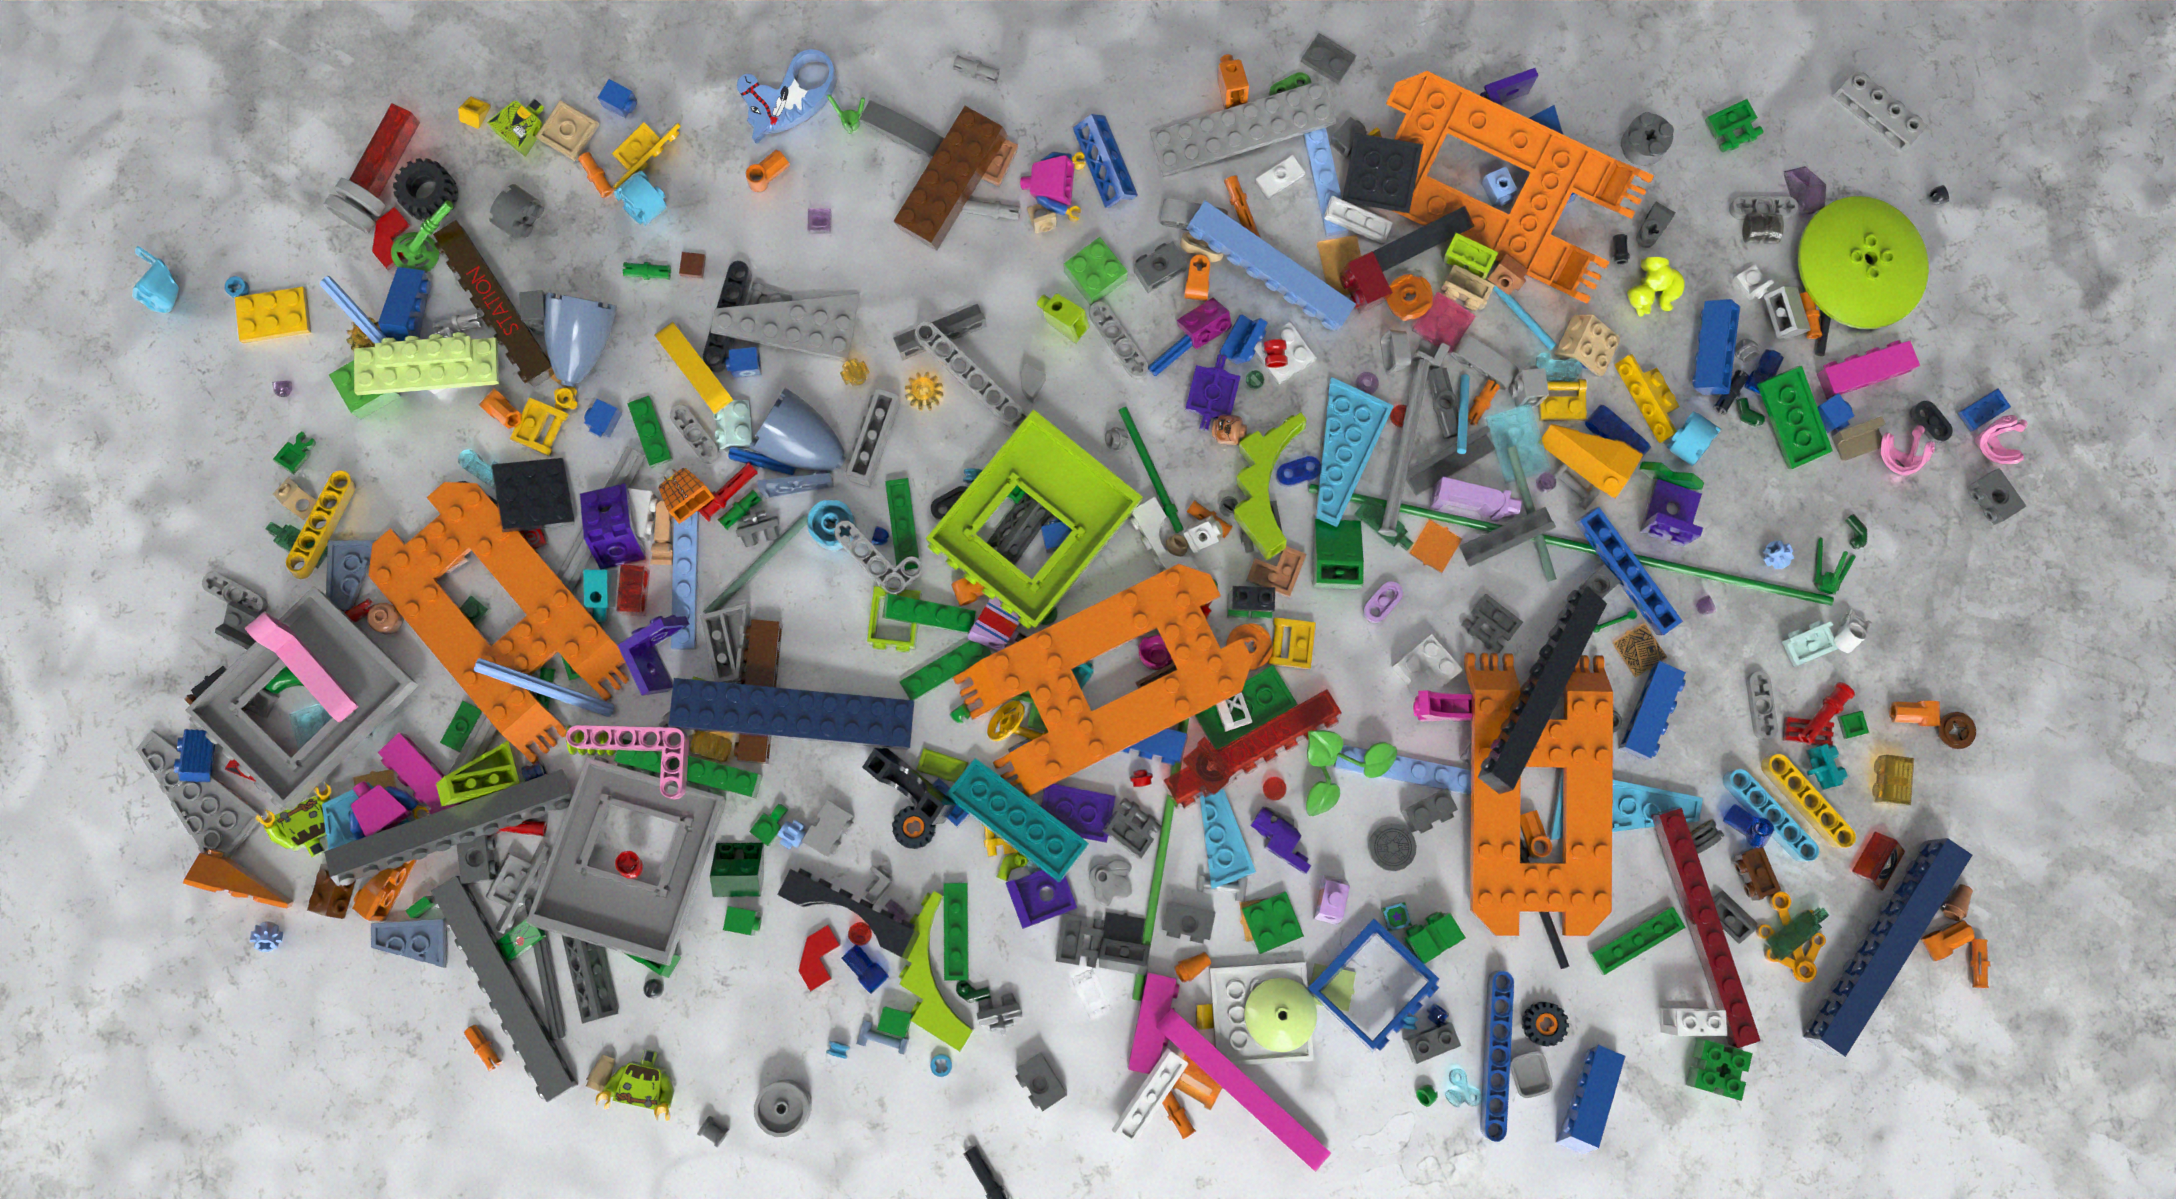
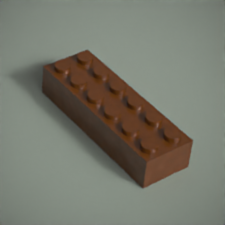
(950, 177)

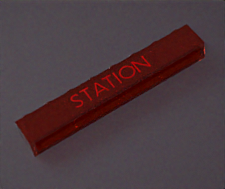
(1260, 745)

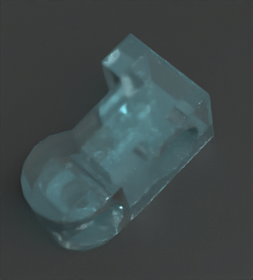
(1558, 369)
(476, 466)

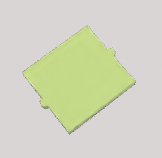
(1338, 990)

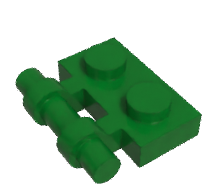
(1730, 119)

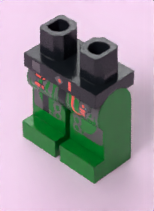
(1254, 599)

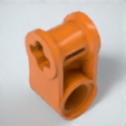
(1197, 281)

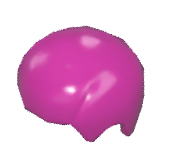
(1154, 653)

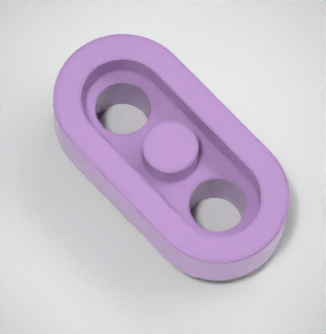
(1382, 602)

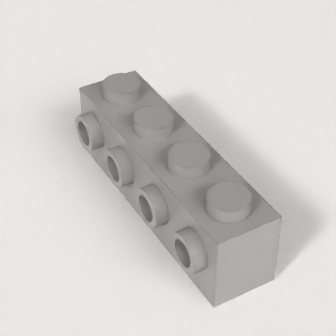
(1880, 110)
(873, 437)

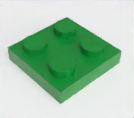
(1272, 922)

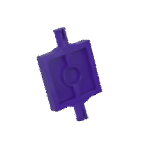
(1212, 392)

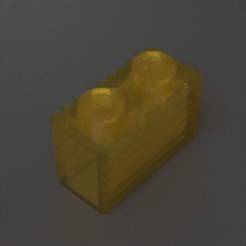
(1893, 780)

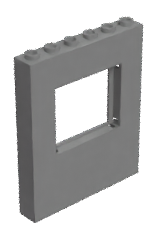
(354, 662)
(607, 906)

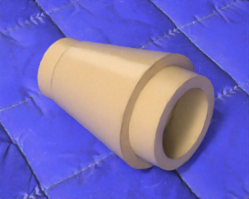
(600, 1073)

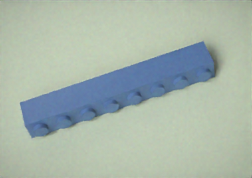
(1270, 266)

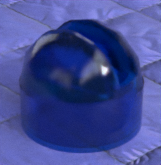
(880, 536)

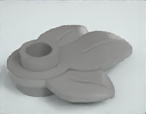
(1114, 882)

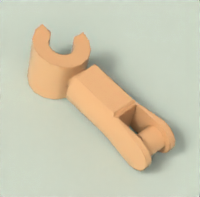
(662, 549)

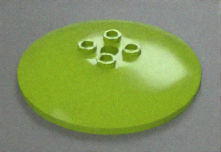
(1836, 268)

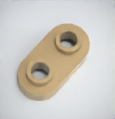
(1199, 247)

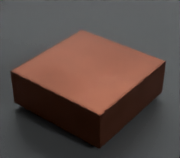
(692, 265)

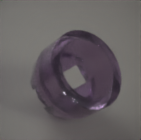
(282, 388)
(1545, 482)
(1705, 606)

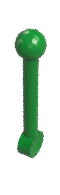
(1630, 615)

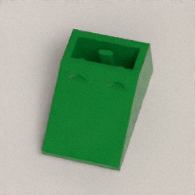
(1338, 555)

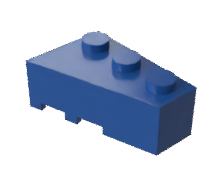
(405, 304)

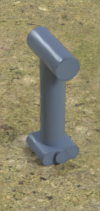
(868, 1034)

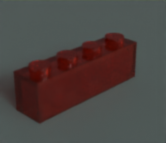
(385, 150)

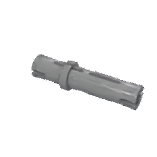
(992, 209)

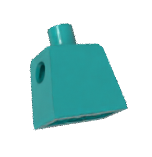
(603, 583)

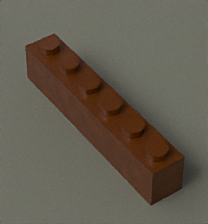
(761, 670)

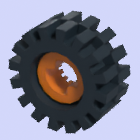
(901, 832)
(1554, 1032)

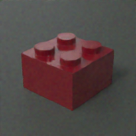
(1365, 282)

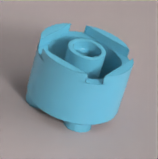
(640, 198)
(1693, 438)
(821, 515)

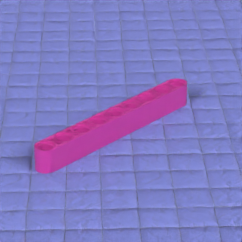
(1243, 1090)

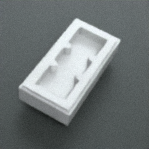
(1280, 177)

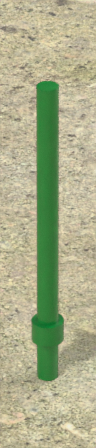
(1169, 508)

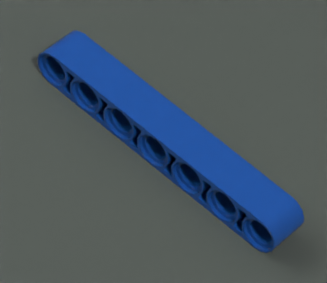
(1501, 1067)

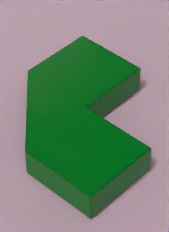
(1658, 470)

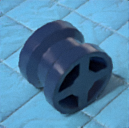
(534, 771)

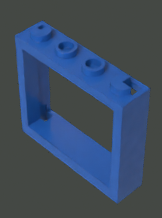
(1413, 1006)

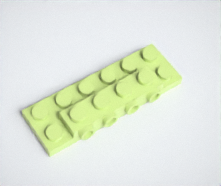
(425, 364)

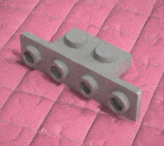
(512, 883)

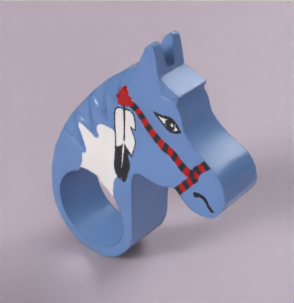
(788, 106)

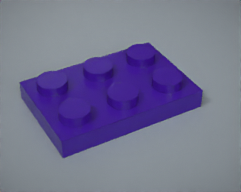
(1080, 810)

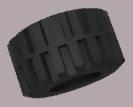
(416, 175)

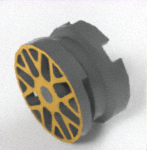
(1706, 836)

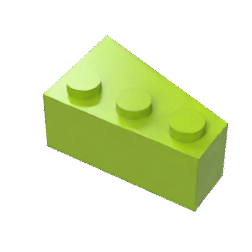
(479, 777)

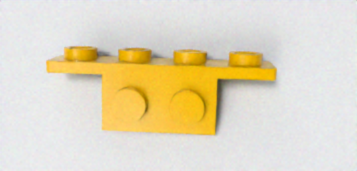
(639, 148)
(1650, 395)

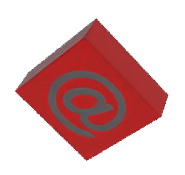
(535, 537)

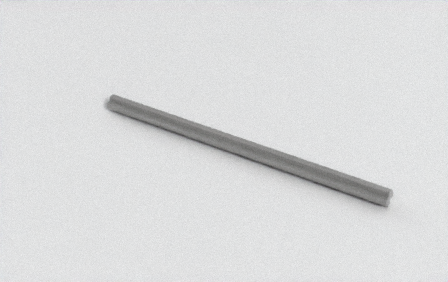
(569, 573)

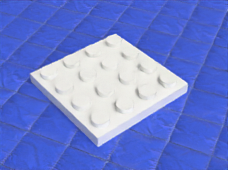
(1229, 995)

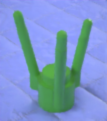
(849, 118)

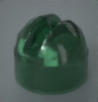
(1251, 383)

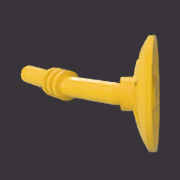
(1010, 724)

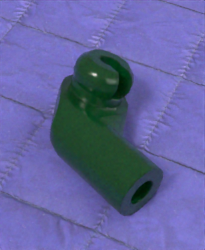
(1747, 415)
(1860, 532)
(970, 994)

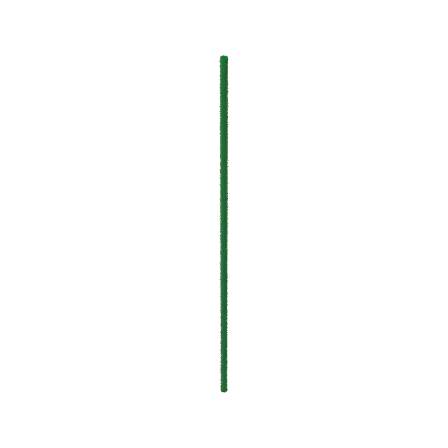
(1587, 548)

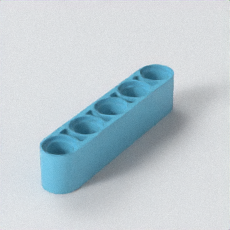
(1781, 817)

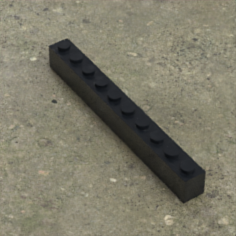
(1541, 690)

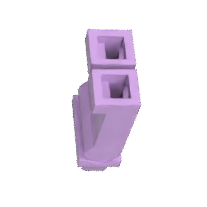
(1476, 498)

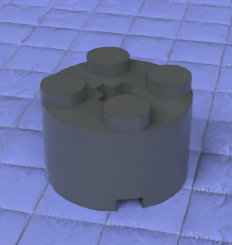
(1647, 139)
(515, 212)

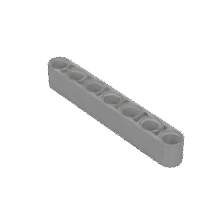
(970, 370)

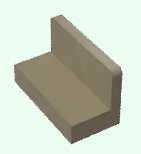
(1859, 439)

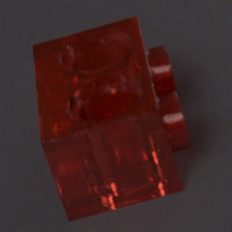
(633, 590)

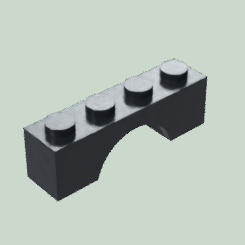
(927, 799)

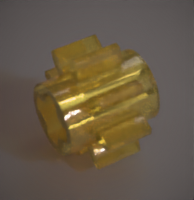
(854, 372)

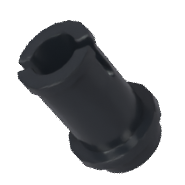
(1620, 249)

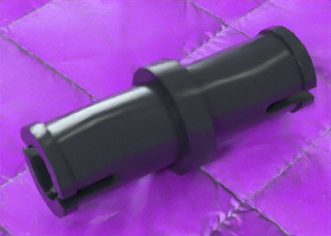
(1726, 400)

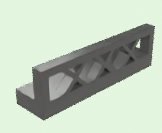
(951, 326)
(1449, 461)
(1022, 528)
(1507, 536)
(596, 976)

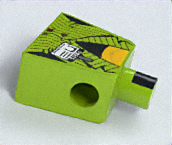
(518, 125)

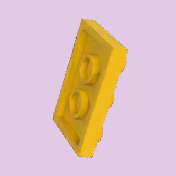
(272, 314)

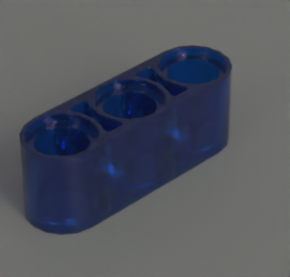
(1611, 426)

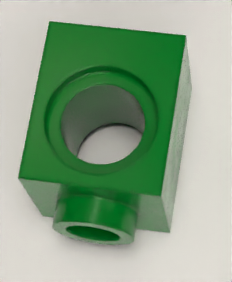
(742, 921)

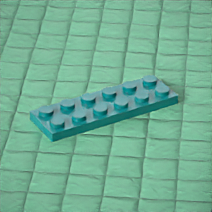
(1017, 820)

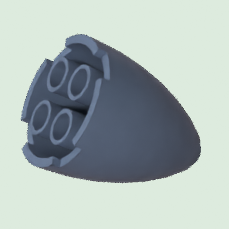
(575, 335)
(798, 436)

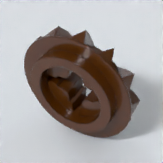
(1966, 735)

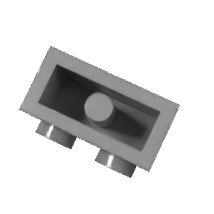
(1787, 312)
(1529, 387)

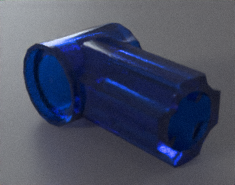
(1765, 369)
(1749, 826)
(869, 973)

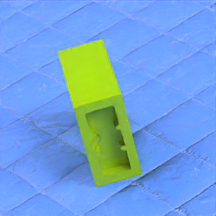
(1470, 253)
(881, 643)

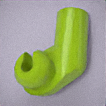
(1009, 863)

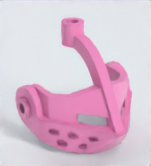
(1989, 436)
(1909, 461)

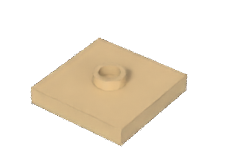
(567, 130)

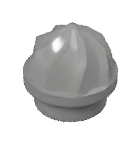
(1746, 350)
(1116, 438)

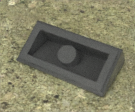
(1734, 918)
(1124, 956)

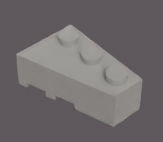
(727, 641)

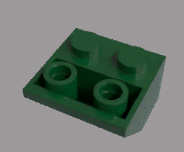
(737, 870)

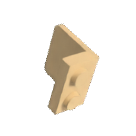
(1467, 287)
(1589, 343)

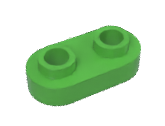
(1290, 83)

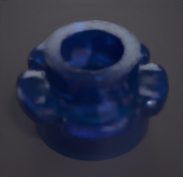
(1437, 1014)

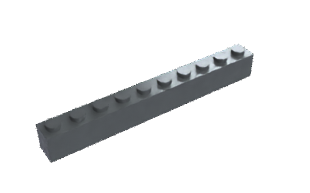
(448, 828)
(504, 989)

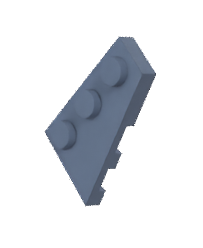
(796, 484)
(346, 570)
(413, 939)

